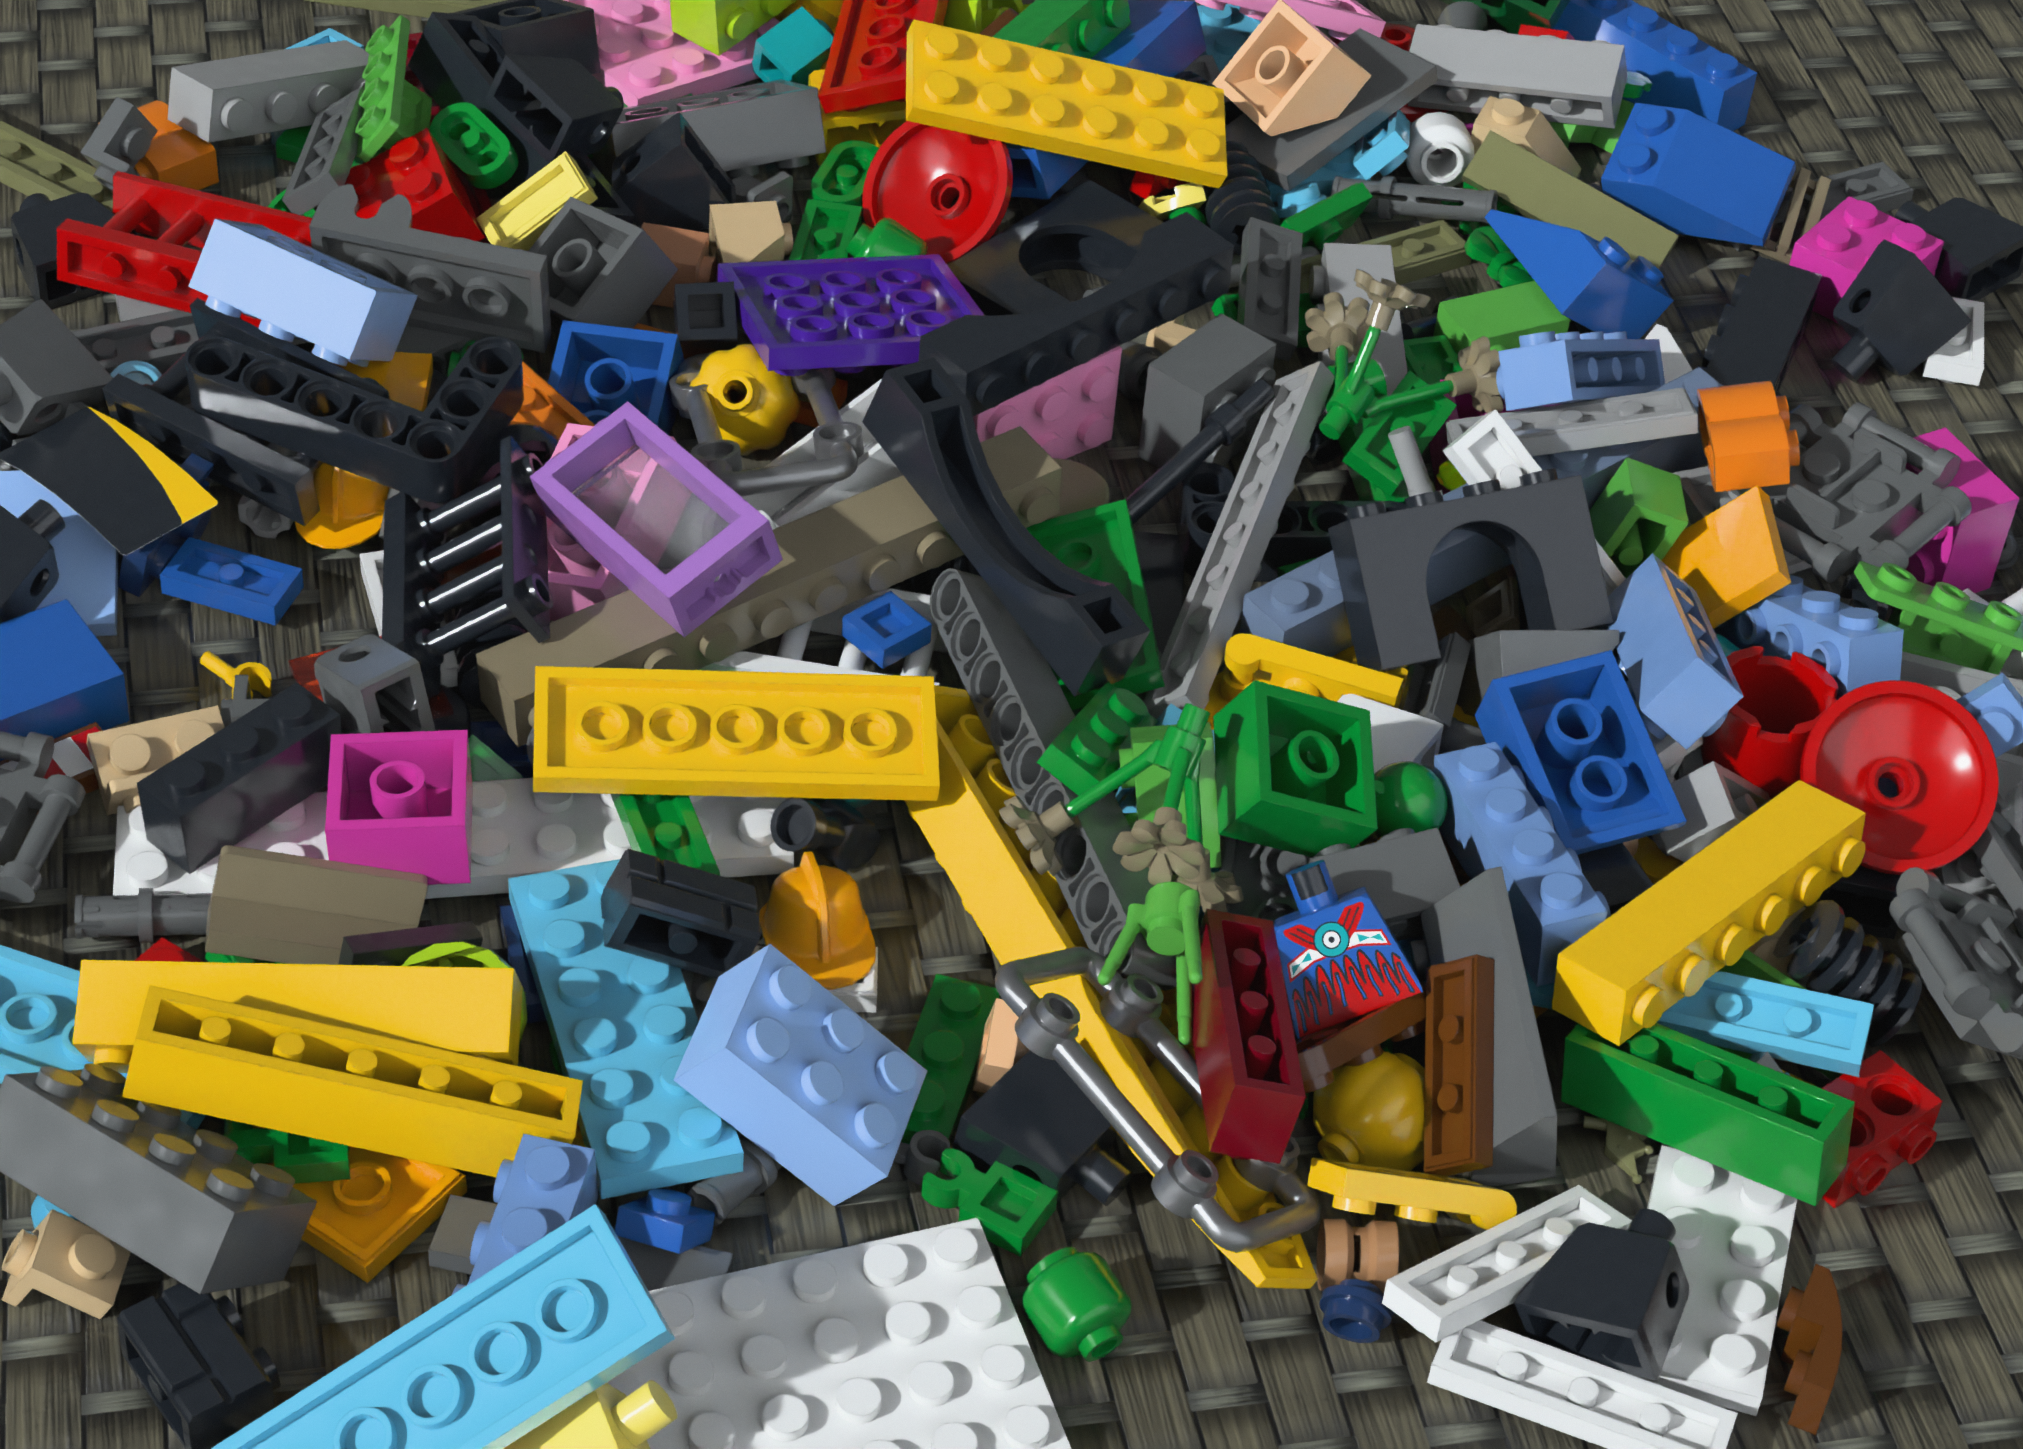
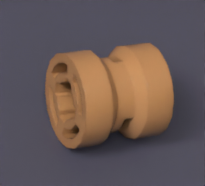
(1356, 1252)

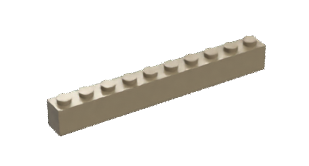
(825, 565)

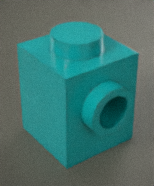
(792, 48)

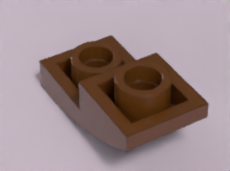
(1812, 1346)

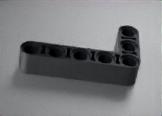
(359, 431)

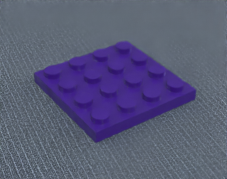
(844, 309)

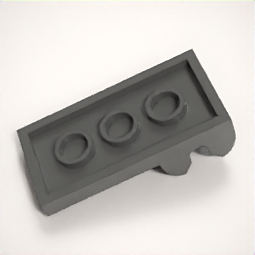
(459, 282)

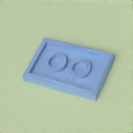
(83, 556)

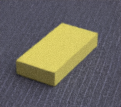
(530, 208)

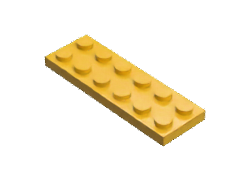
(1065, 104)
(735, 734)

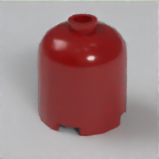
(1772, 720)

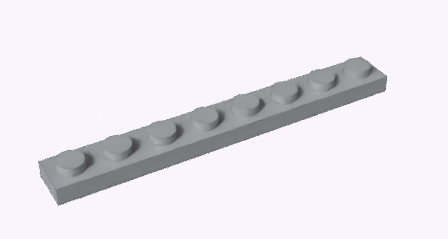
(1240, 539)

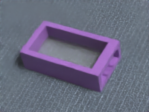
(656, 518)

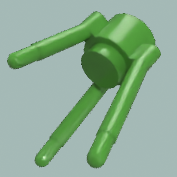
(1171, 929)

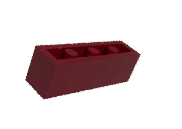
(1245, 1040)

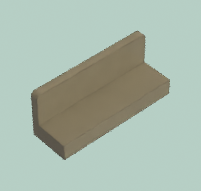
(304, 906)

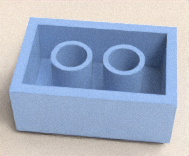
(301, 293)
(801, 1075)

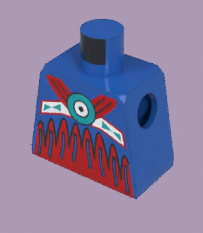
(1337, 953)

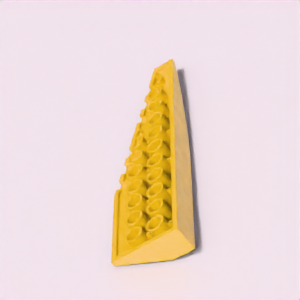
(1028, 917)

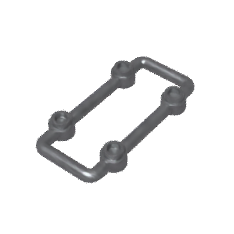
(835, 442)
(1133, 1007)

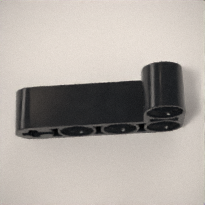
(1300, 531)

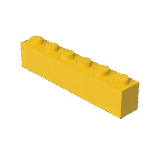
(1707, 912)
(437, 1007)
(342, 1084)

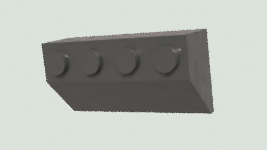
(737, 125)
(1481, 922)

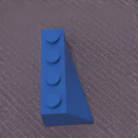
(1679, 65)

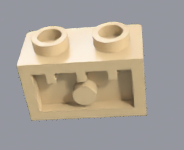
(137, 750)

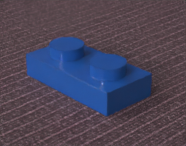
(232, 581)

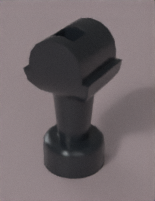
(830, 828)

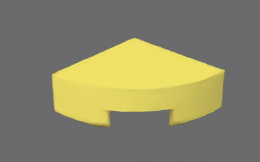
(1186, 195)

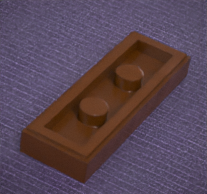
(1459, 1066)

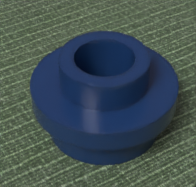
(1354, 1311)

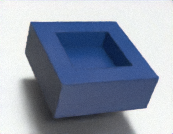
(886, 629)
(665, 1221)

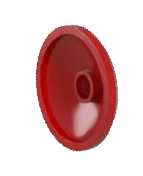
(922, 173)
(1931, 754)

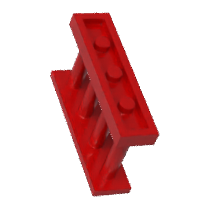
(161, 268)

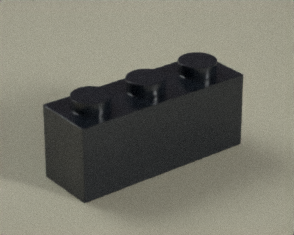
(239, 778)

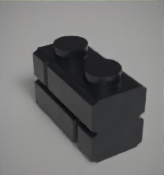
(679, 915)
(197, 1364)

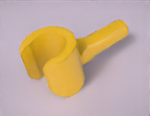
(259, 675)

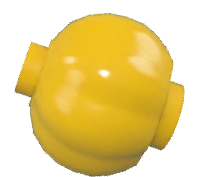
(765, 412)
(1373, 1113)

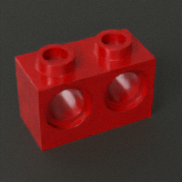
(1889, 1124)

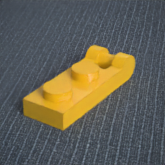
(1303, 671)
(1414, 1194)

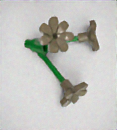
(1352, 331)
(1154, 845)

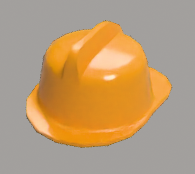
(348, 509)
(819, 923)

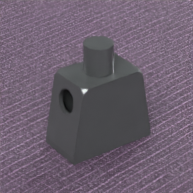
(44, 371)
(374, 687)

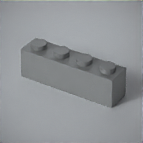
(1558, 76)
(263, 89)
(1337, 275)

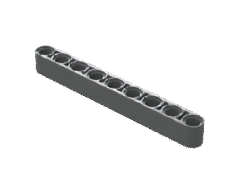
(1022, 717)

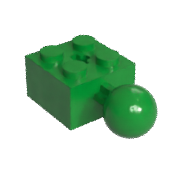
(1303, 775)

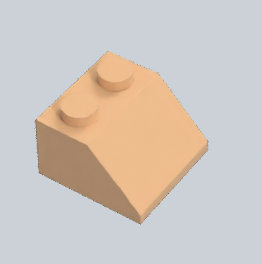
(1290, 74)

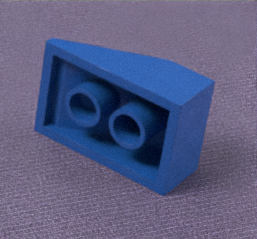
(1696, 176)
(1586, 277)
(613, 365)
(1582, 751)

